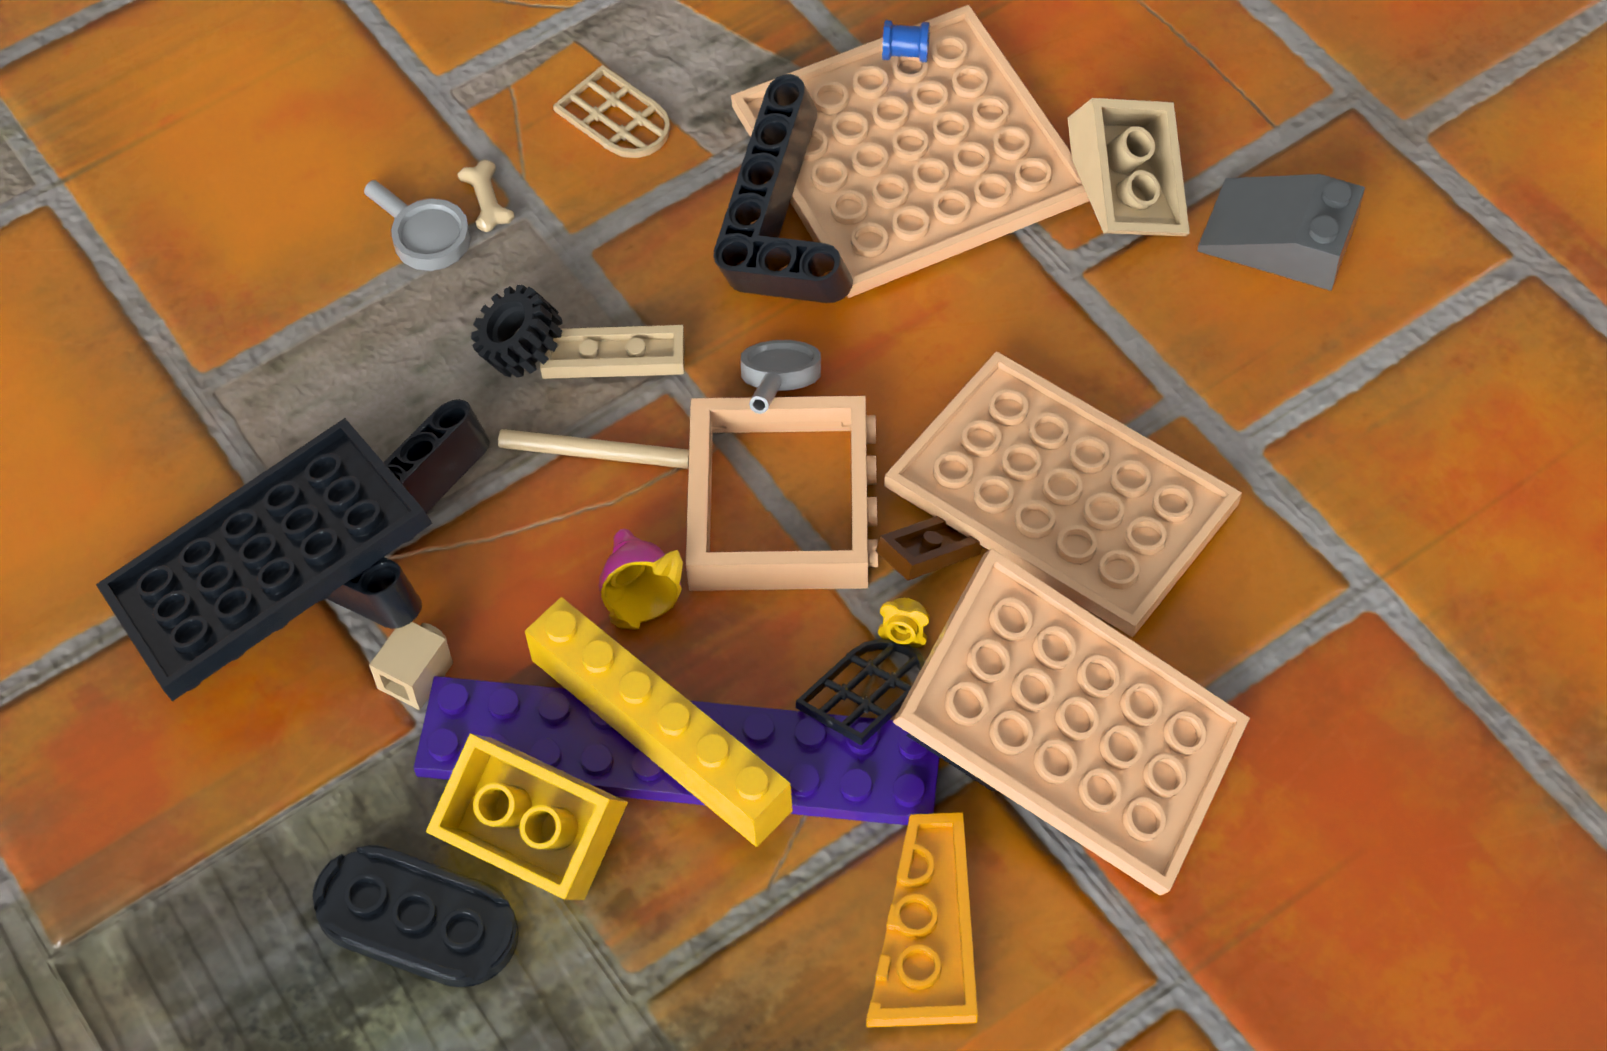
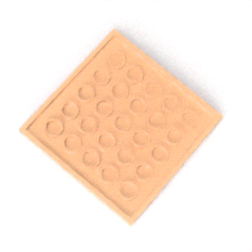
(923, 153)

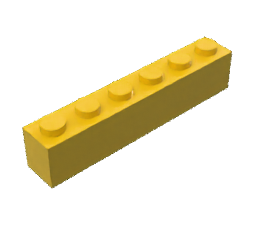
(660, 721)

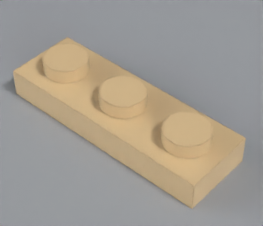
(616, 352)

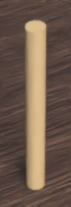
(594, 448)

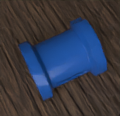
(905, 41)

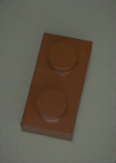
(926, 547)

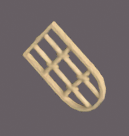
(613, 100)

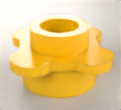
(904, 622)

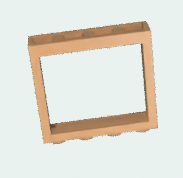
(779, 568)

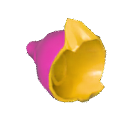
(639, 581)

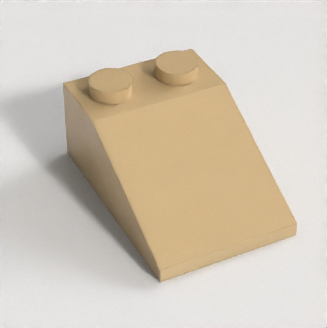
(1130, 165)

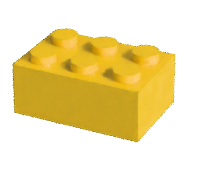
(526, 817)

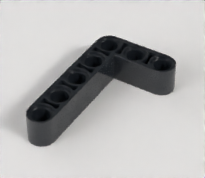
(776, 158)
(427, 467)

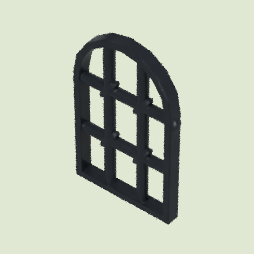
(867, 703)

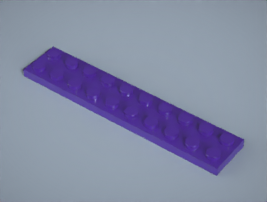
(826, 770)

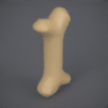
(491, 212)

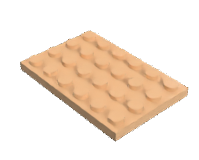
(1064, 492)
(1073, 721)

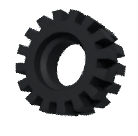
(516, 310)

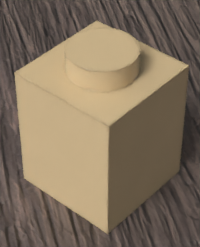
(410, 662)

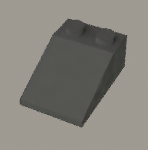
(1285, 225)

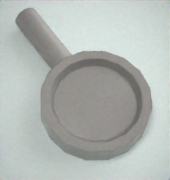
(426, 233)
(778, 367)

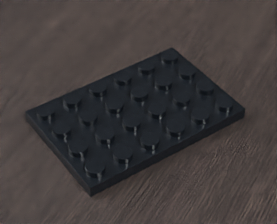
(261, 557)

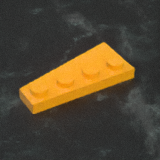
(928, 943)

